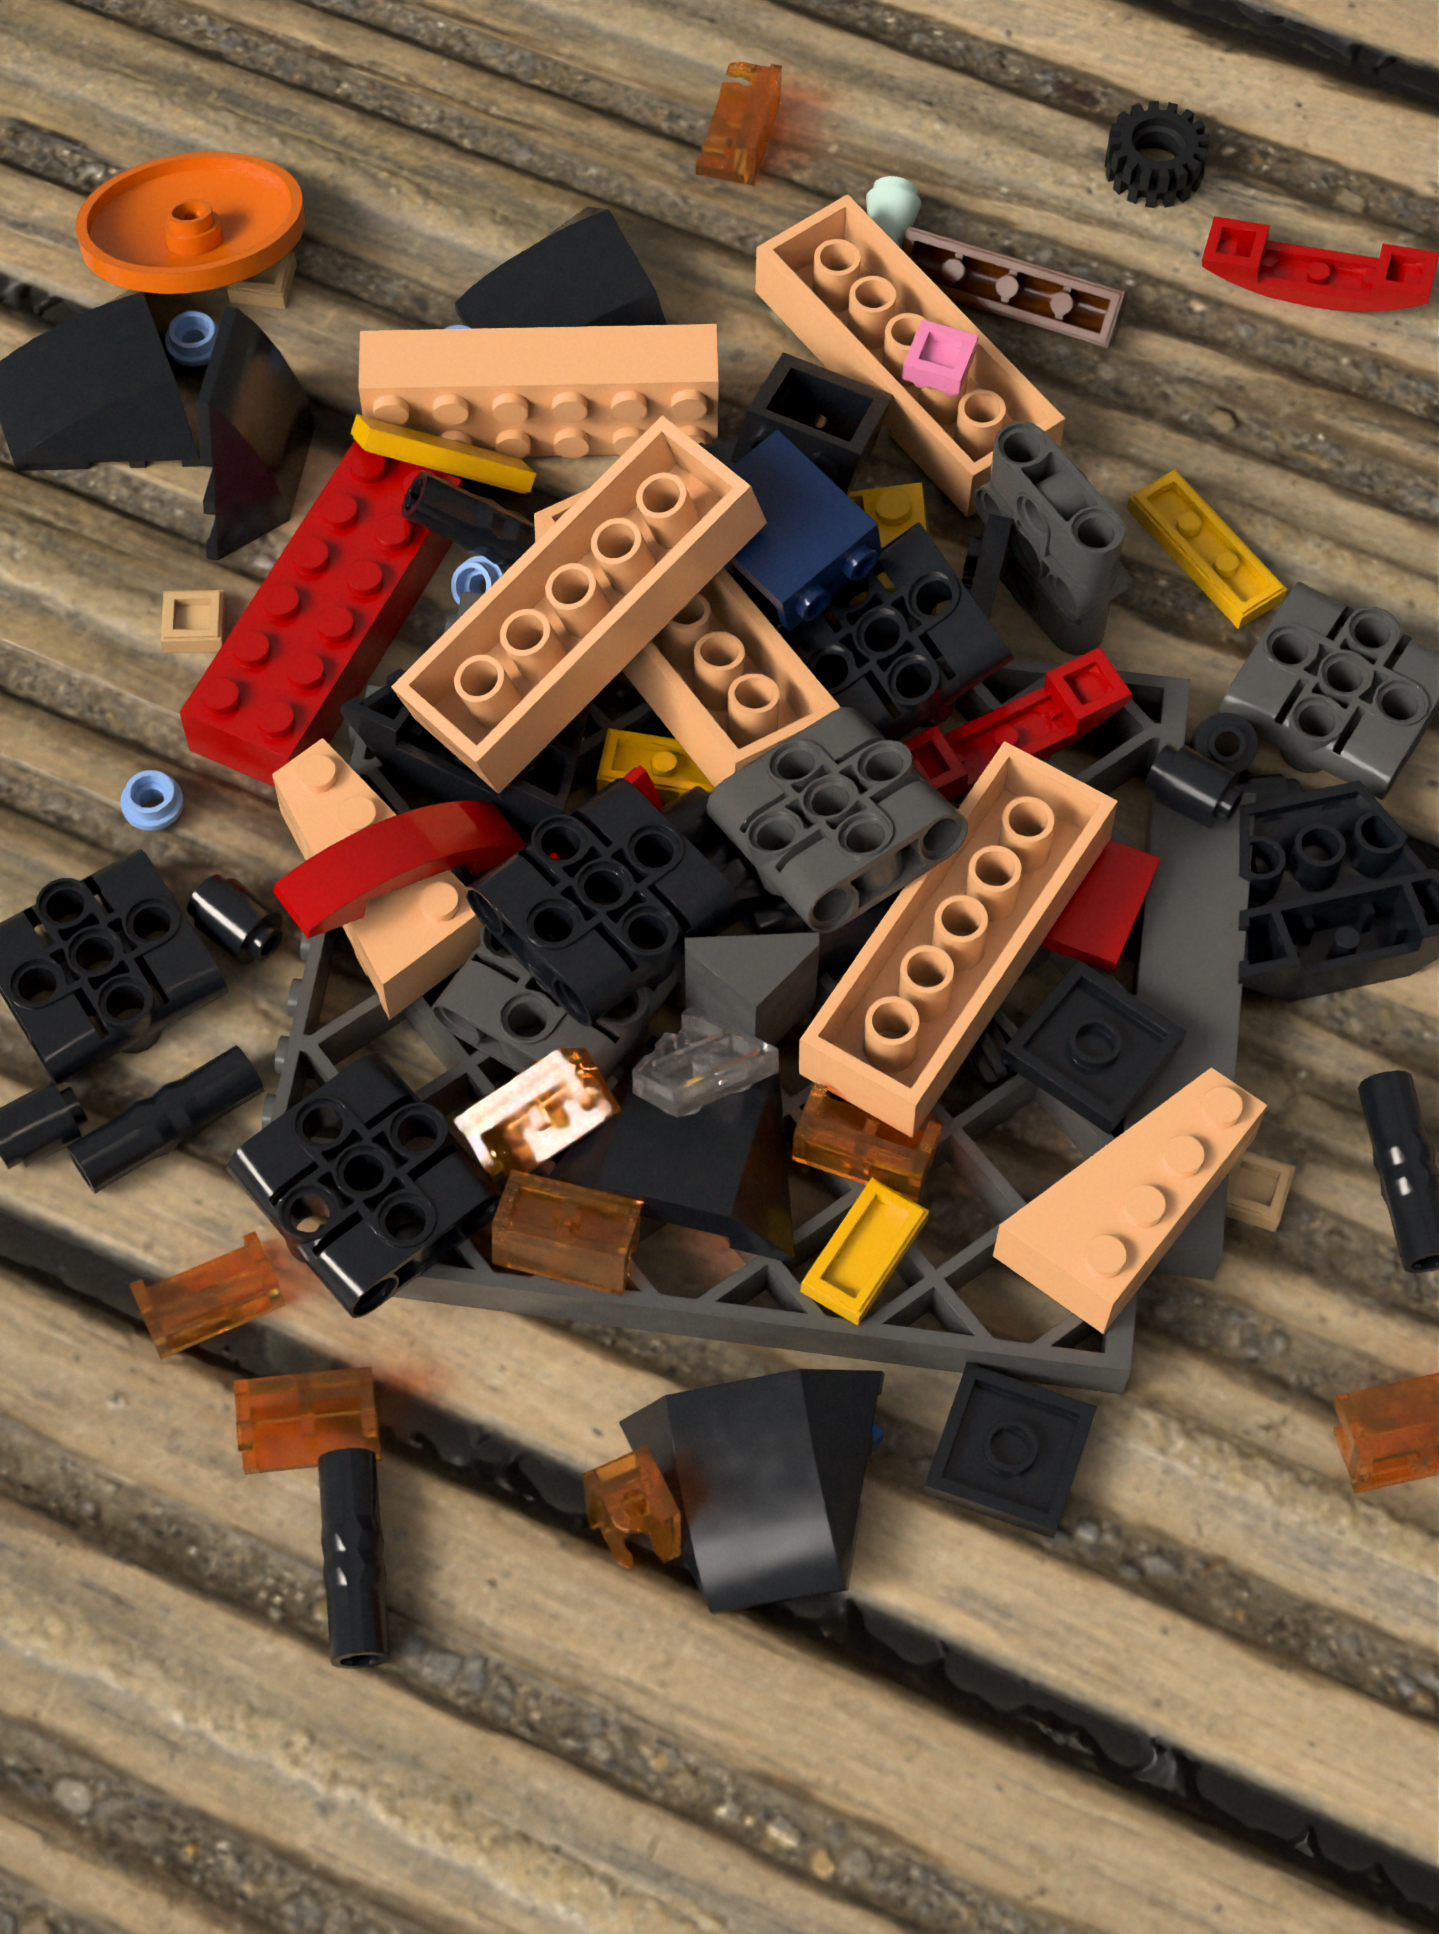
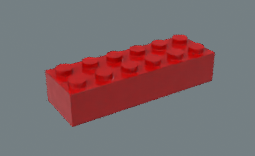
(317, 621)

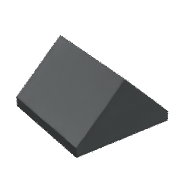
(753, 980)

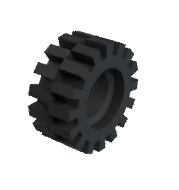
(1151, 177)

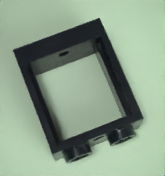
(792, 404)

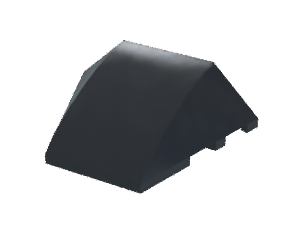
(568, 279)
(94, 394)
(251, 433)
(428, 766)
(1332, 895)
(697, 1171)
(765, 1480)

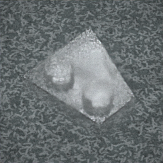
(701, 1064)

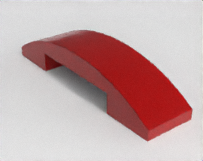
(1317, 276)
(1039, 723)
(391, 855)

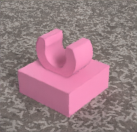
(940, 357)

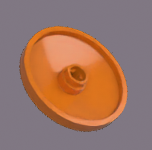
(190, 222)

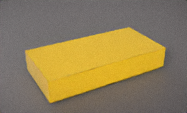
(864, 1251)

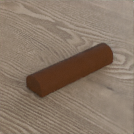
(1018, 287)

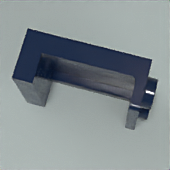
(812, 533)

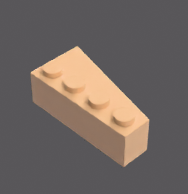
(407, 935)
(1125, 1206)

